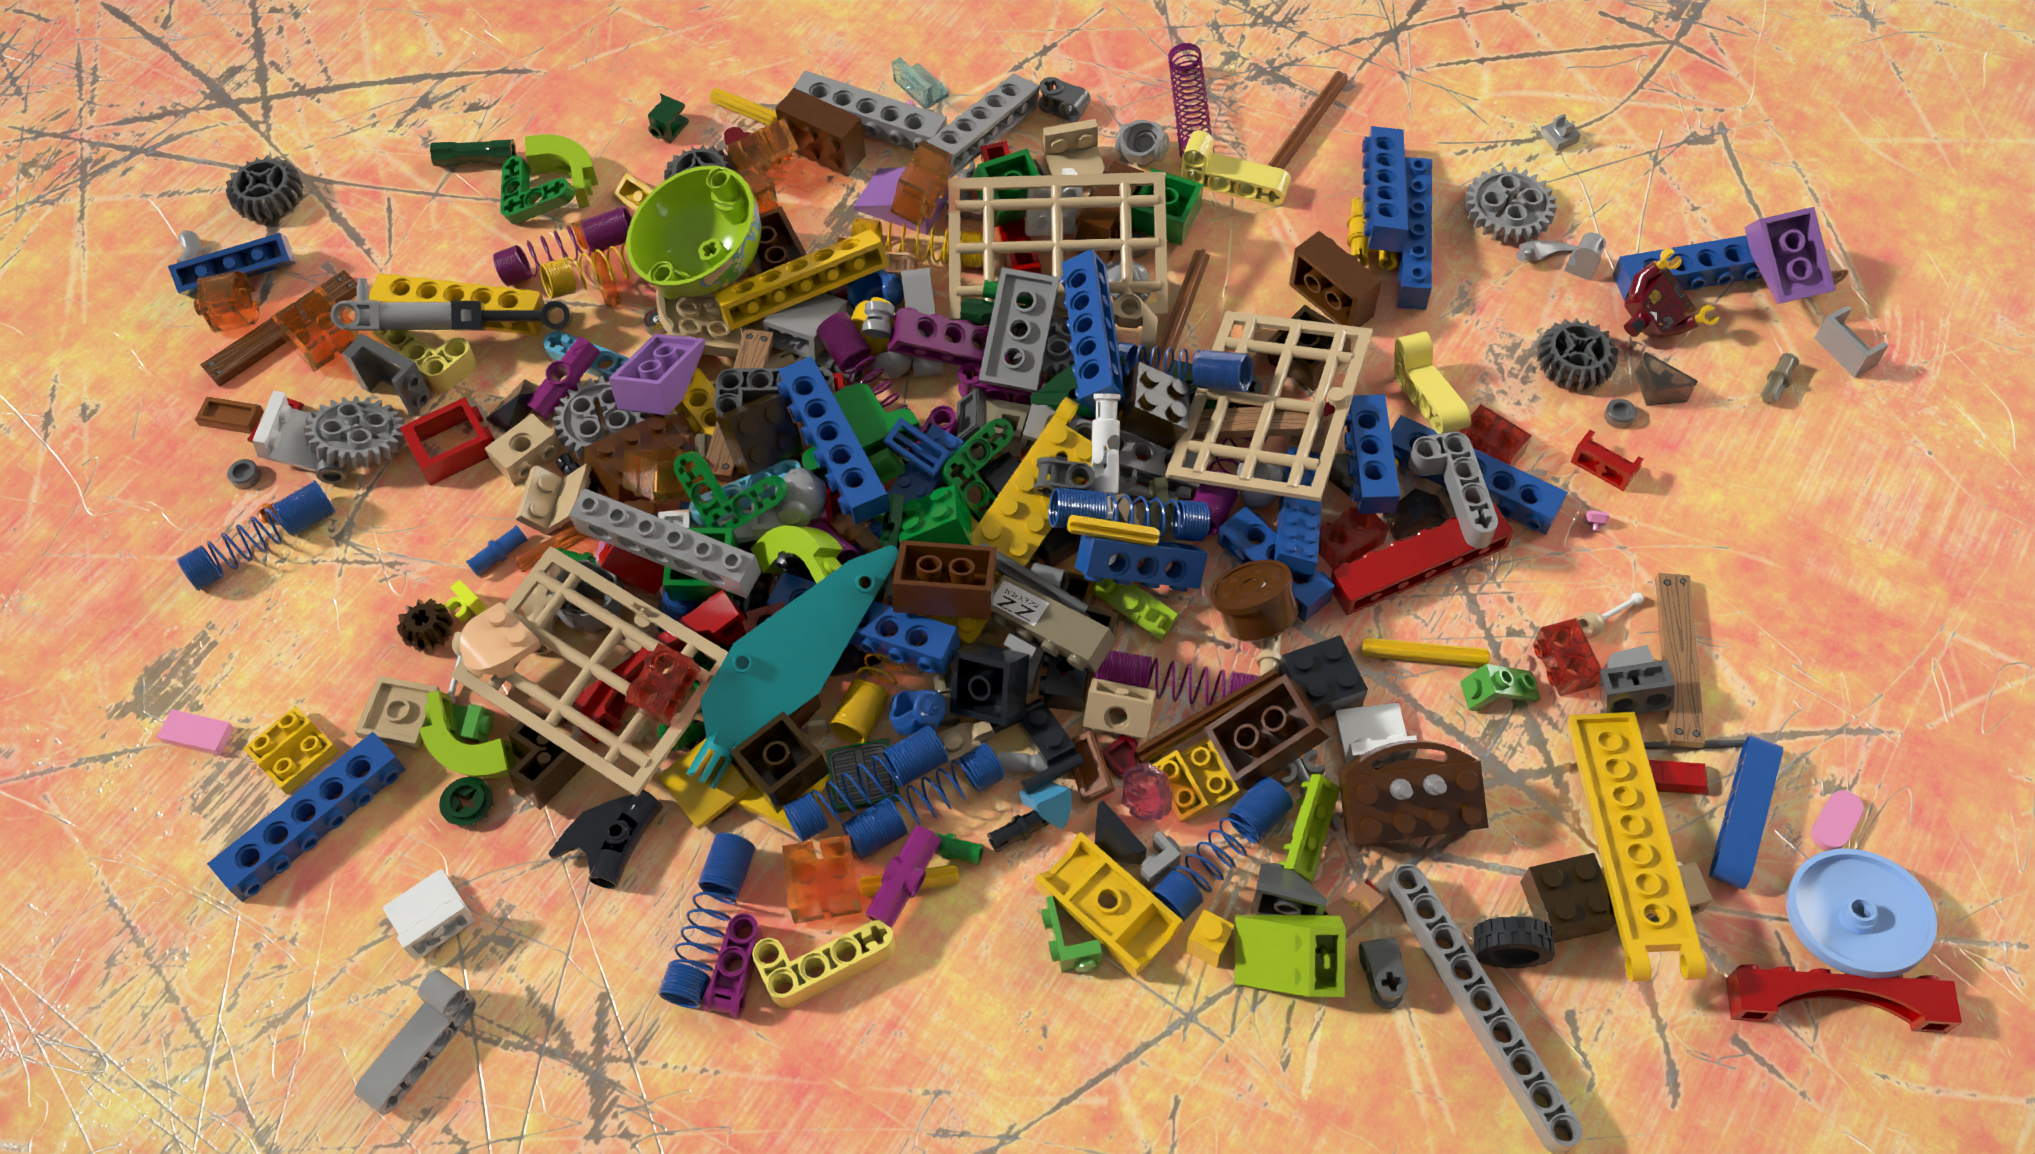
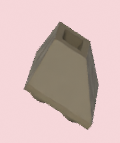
(1012, 412)

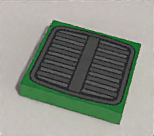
(846, 760)

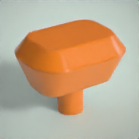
(262, 515)

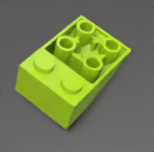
(1291, 954)

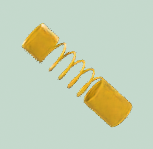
(972, 260)
(559, 277)
(862, 704)

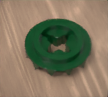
(465, 788)

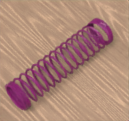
(1182, 47)

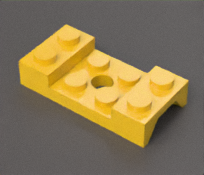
(1132, 929)

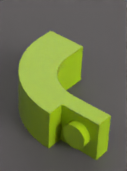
(562, 155)
(810, 544)
(443, 741)

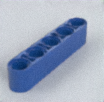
(1746, 812)

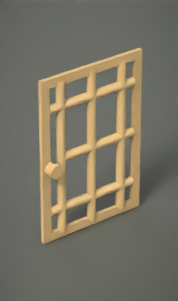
(1057, 244)
(1337, 396)
(644, 619)

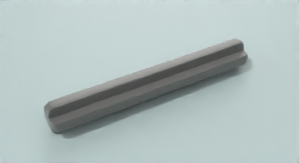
(1016, 571)

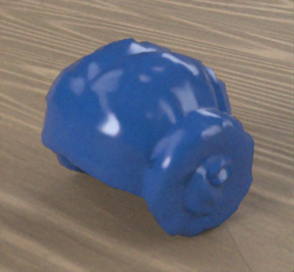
(876, 284)
(916, 710)

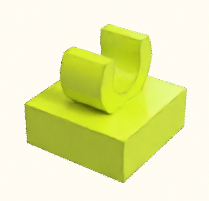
(466, 600)

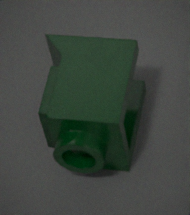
(665, 119)

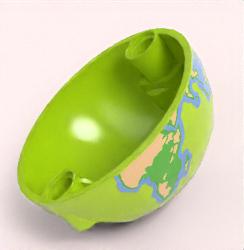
(689, 238)

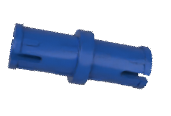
(497, 550)

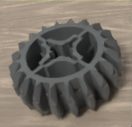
(697, 158)
(264, 188)
(1578, 348)

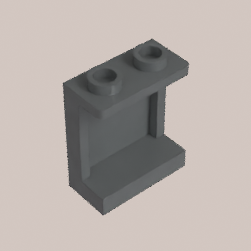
(376, 363)

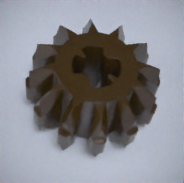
(425, 625)

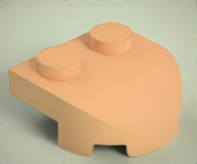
(496, 642)

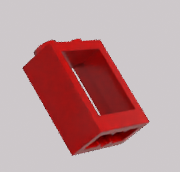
(457, 458)

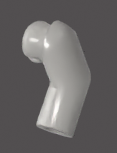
(191, 245)

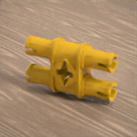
(1359, 243)

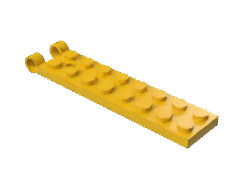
(1019, 516)
(1634, 844)

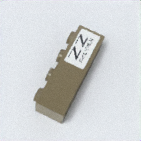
(1050, 624)

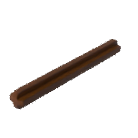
(1203, 718)

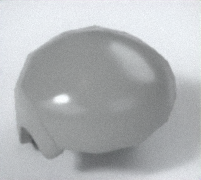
(893, 364)

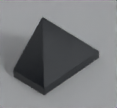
(513, 407)
(1116, 838)

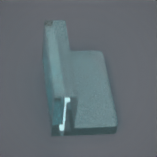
(918, 83)

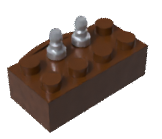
(1411, 794)

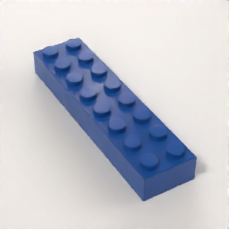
(914, 482)
(1298, 525)

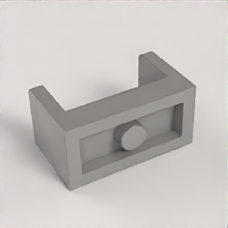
(1846, 345)

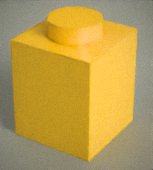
(1210, 938)

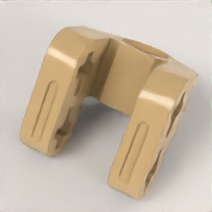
(1143, 317)

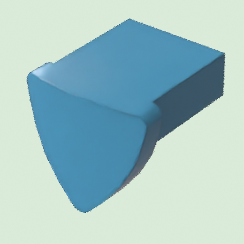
(1050, 802)

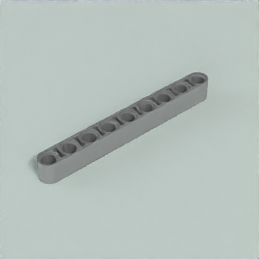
(1484, 1022)

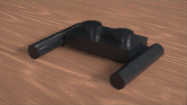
(1050, 743)

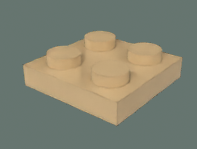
(395, 712)

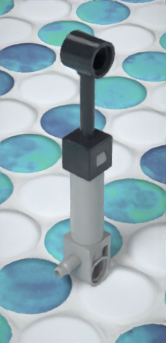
(435, 315)

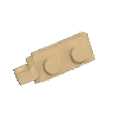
(962, 739)

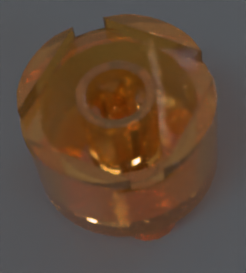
(226, 301)

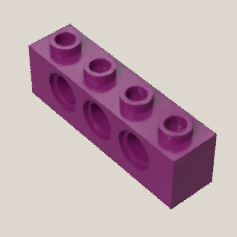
(935, 346)

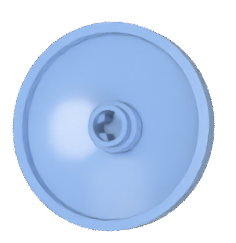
(1861, 913)

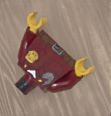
(1660, 303)

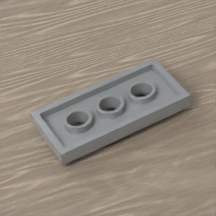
(1005, 315)

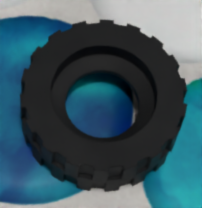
(1514, 942)

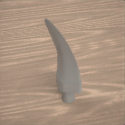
(1540, 249)

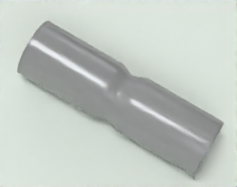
(1021, 762)

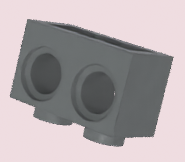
(1637, 688)

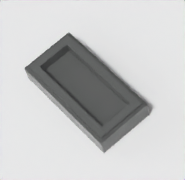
(970, 414)

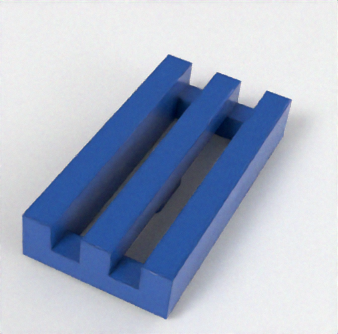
(888, 442)

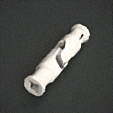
(1106, 432)

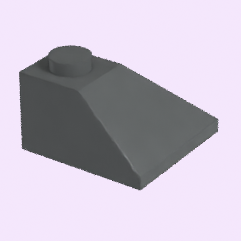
(1285, 893)

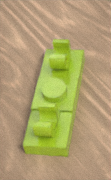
(1138, 606)
(1311, 826)

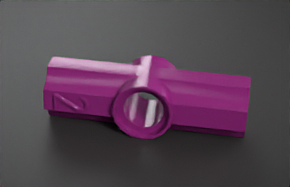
(574, 365)
(903, 876)

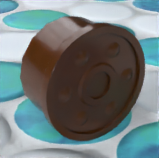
(1256, 600)

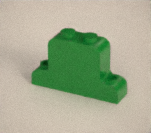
(867, 421)

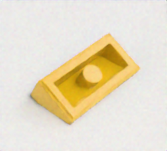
(632, 191)

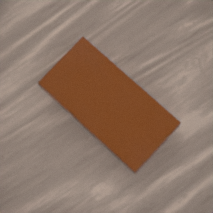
(229, 415)
(1093, 777)

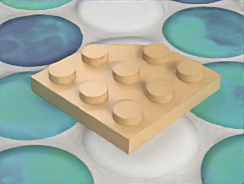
(699, 319)

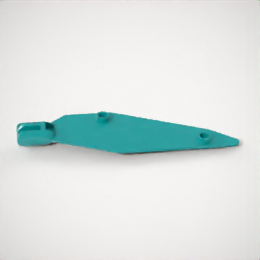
(786, 658)

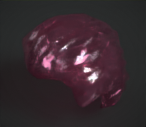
(1147, 792)

